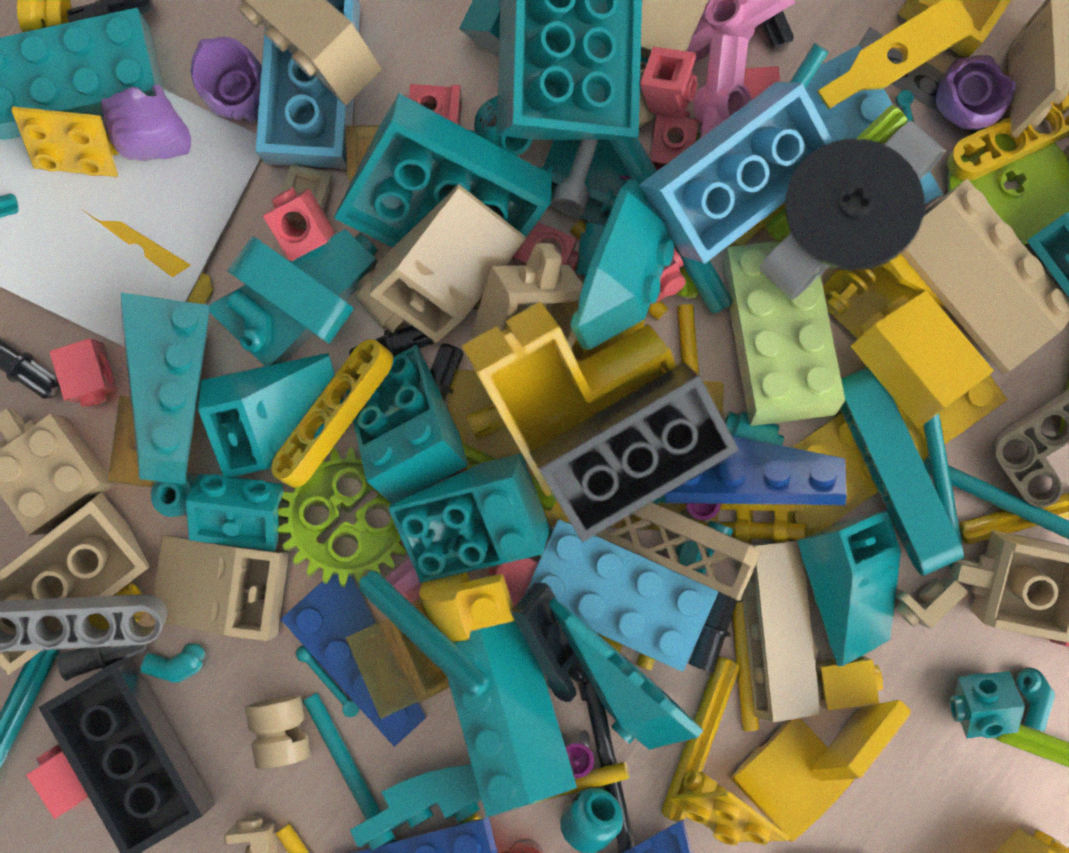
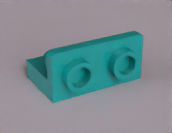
(234, 512)

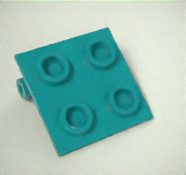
(601, 181)

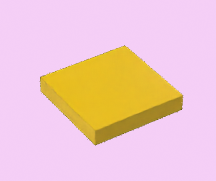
(861, 741)

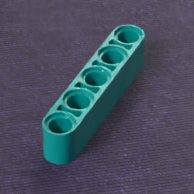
(899, 473)

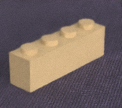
(780, 635)

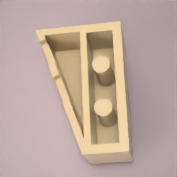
(320, 42)

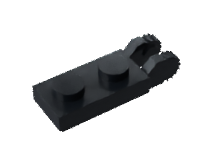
(548, 641)

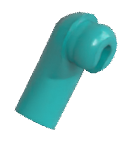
(1038, 695)

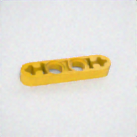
(994, 157)
(370, 364)

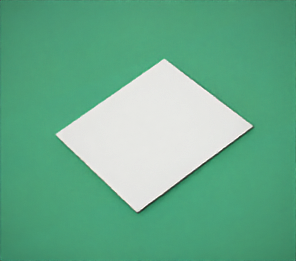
(78, 266)

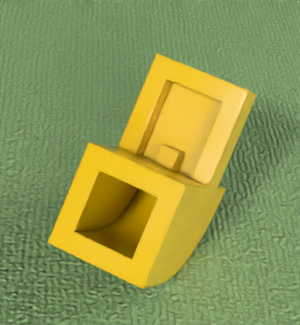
(465, 605)

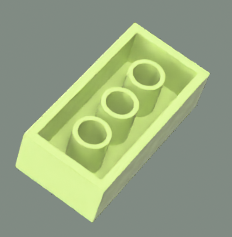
(780, 343)

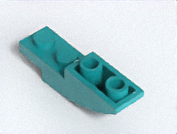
(411, 801)

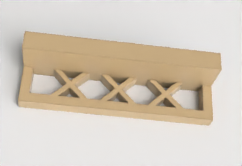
(688, 531)

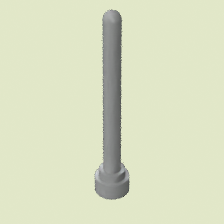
(571, 195)

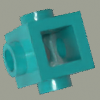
(987, 704)

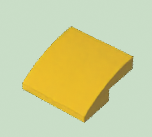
(781, 780)

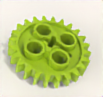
(373, 544)

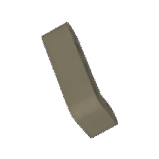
(1038, 448)

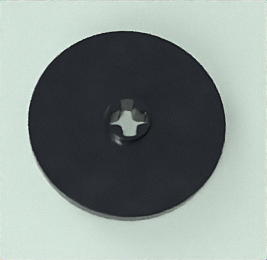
(889, 197)

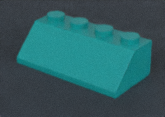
(511, 724)

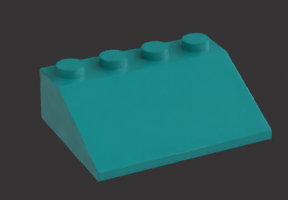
(569, 69)
(421, 160)

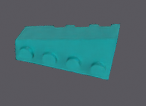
(164, 370)

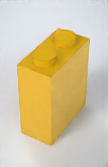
(920, 356)

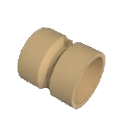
(278, 732)

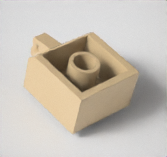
(520, 287)
(46, 470)
(1020, 585)

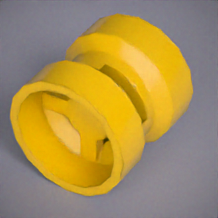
(41, 13)

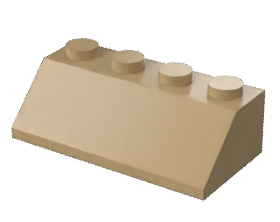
(987, 277)
(80, 557)

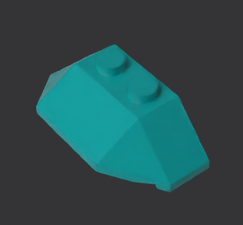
(623, 270)

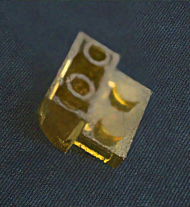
(395, 667)

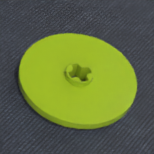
(1041, 189)

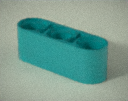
(290, 289)

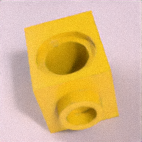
(849, 685)

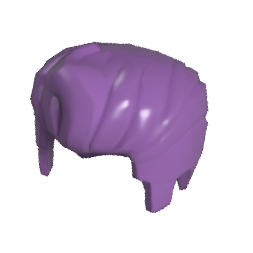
(227, 77)
(974, 92)
(145, 125)

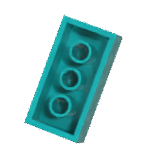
(76, 66)

